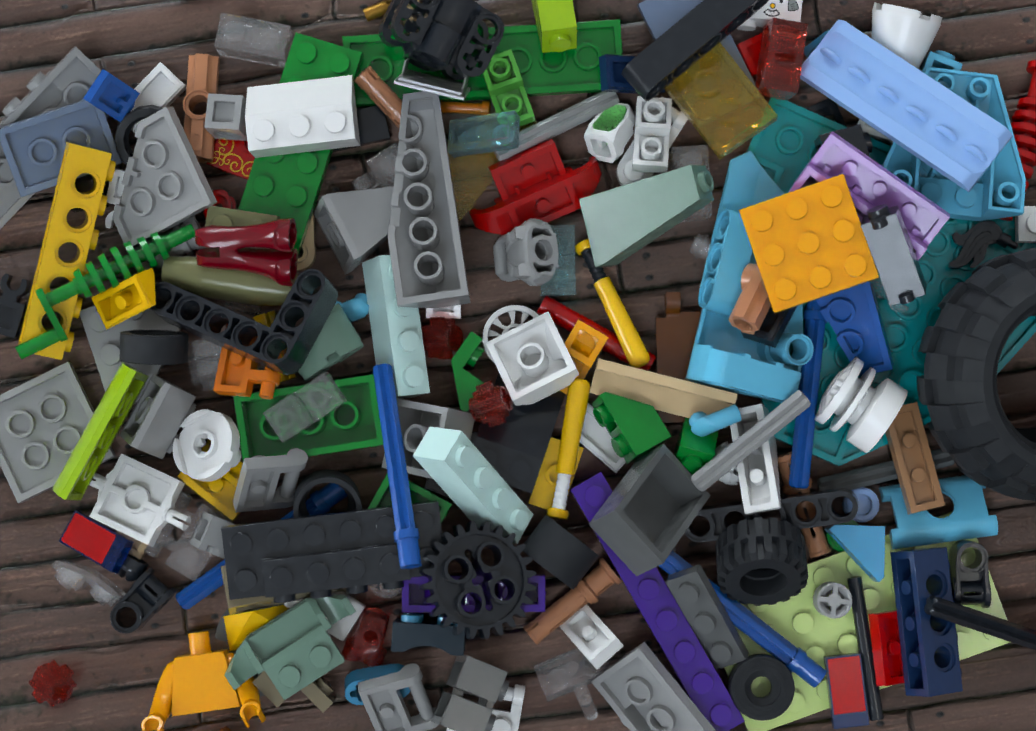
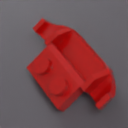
(535, 187)

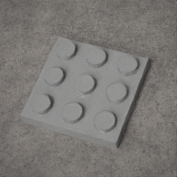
(41, 428)

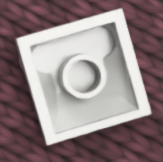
(533, 360)

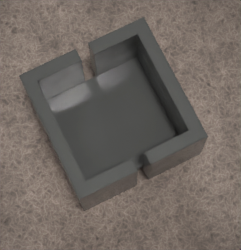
(476, 679)

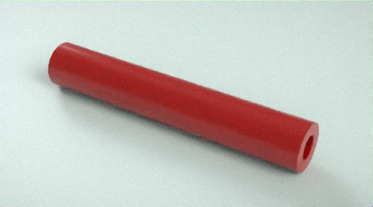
(567, 318)

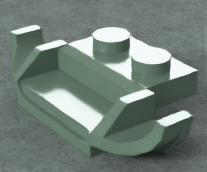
(292, 646)

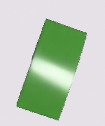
(507, 87)

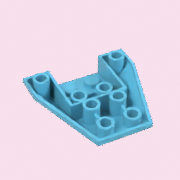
(1000, 188)

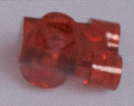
(368, 638)

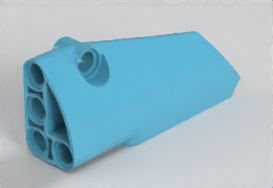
(720, 351)

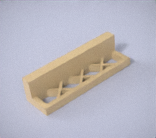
(659, 390)

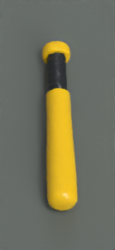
(617, 314)

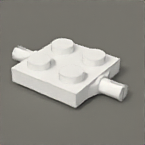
(137, 500)

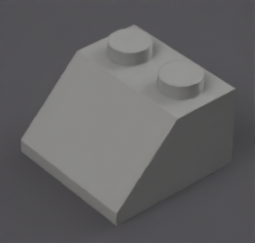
(158, 417)

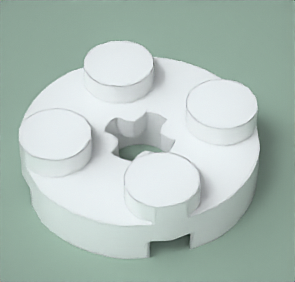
(224, 447)

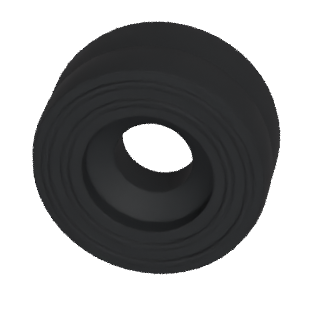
(781, 687)

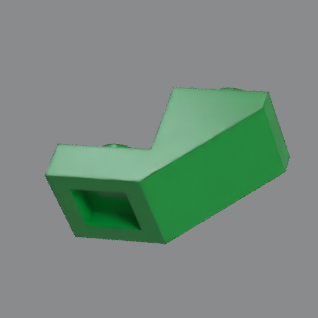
(465, 382)

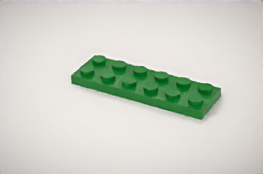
(292, 182)

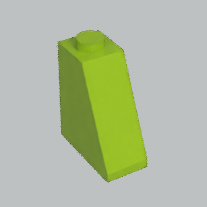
(555, 24)

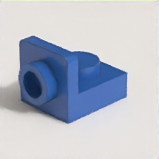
(111, 95)

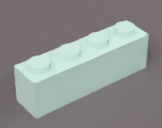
(395, 330)
(472, 481)

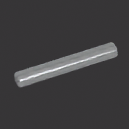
(561, 122)
(750, 440)

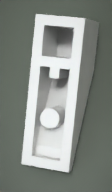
(759, 470)

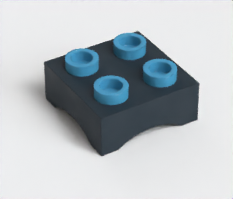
(414, 631)

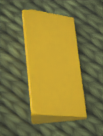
(126, 299)

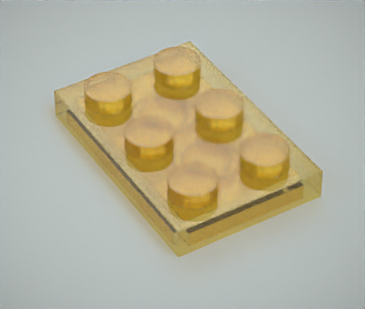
(721, 102)

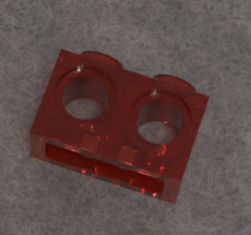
(781, 58)

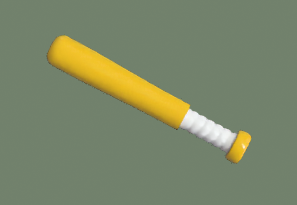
(570, 439)

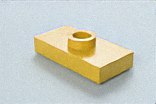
(546, 481)

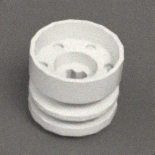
(861, 405)

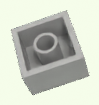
(416, 420)

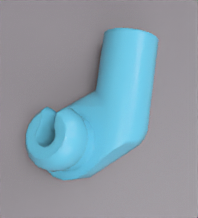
(356, 307)
(706, 424)

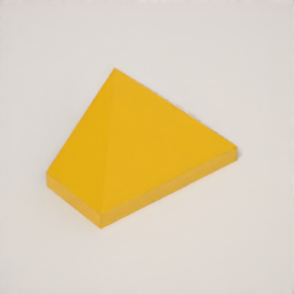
(244, 623)

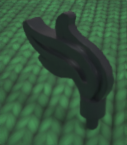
(976, 241)

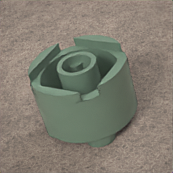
(333, 345)

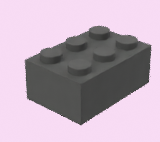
(649, 510)

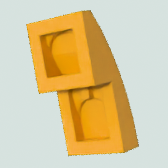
(584, 346)

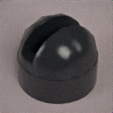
(132, 568)

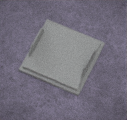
(432, 83)

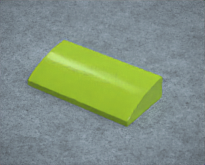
(100, 433)

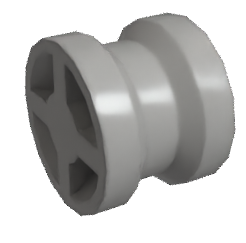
(839, 601)

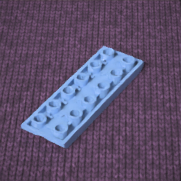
(905, 104)

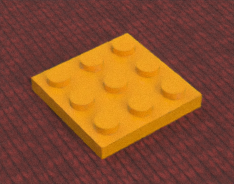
(809, 243)

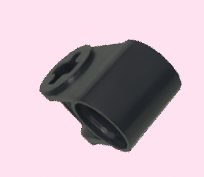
(970, 578)
(142, 600)

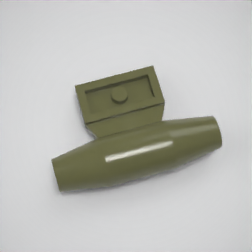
(226, 284)

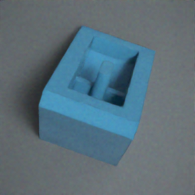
(863, 545)

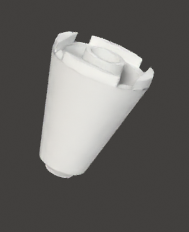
(904, 31)

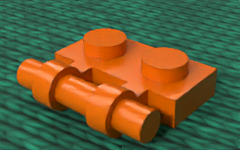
(238, 375)

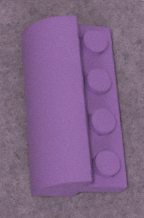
(874, 186)

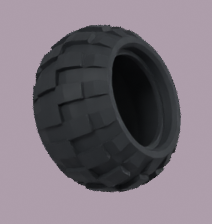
(962, 375)

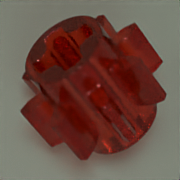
(441, 337)
(490, 404)
(52, 683)

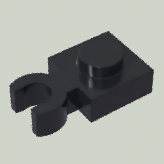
(11, 311)

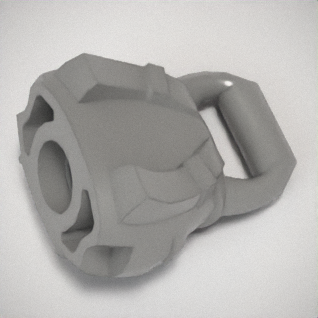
(527, 253)

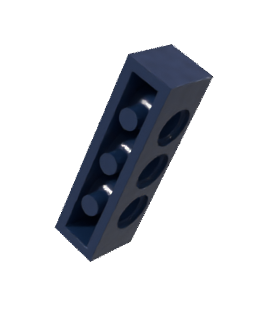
(926, 641)

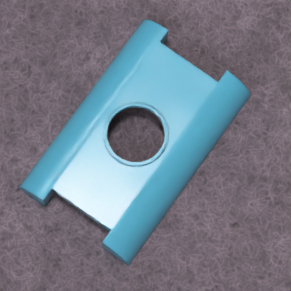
(967, 520)

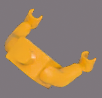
(198, 685)

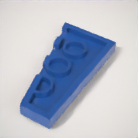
(858, 326)

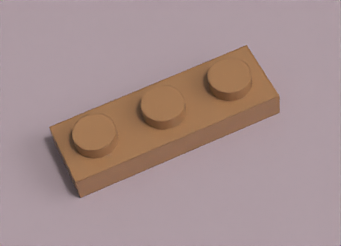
(914, 461)

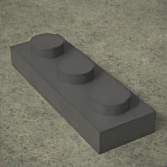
(707, 617)

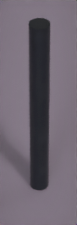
(865, 648)

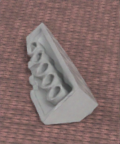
(424, 215)

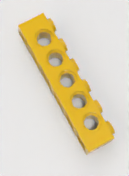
(75, 161)

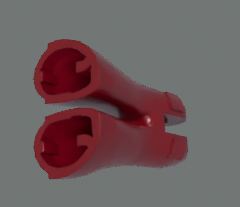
(228, 251)

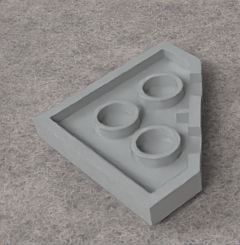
(160, 180)
(106, 343)

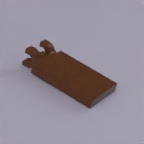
(674, 343)

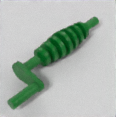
(95, 277)

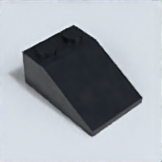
(520, 443)

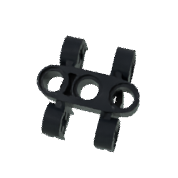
(442, 35)

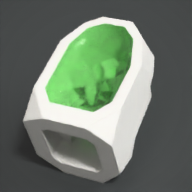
(610, 132)

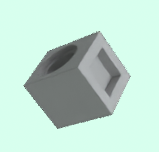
(226, 117)

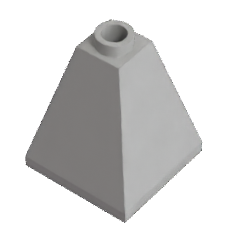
(355, 223)

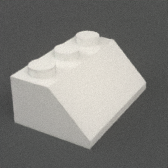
(301, 116)

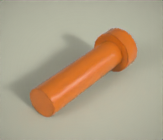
(466, 108)

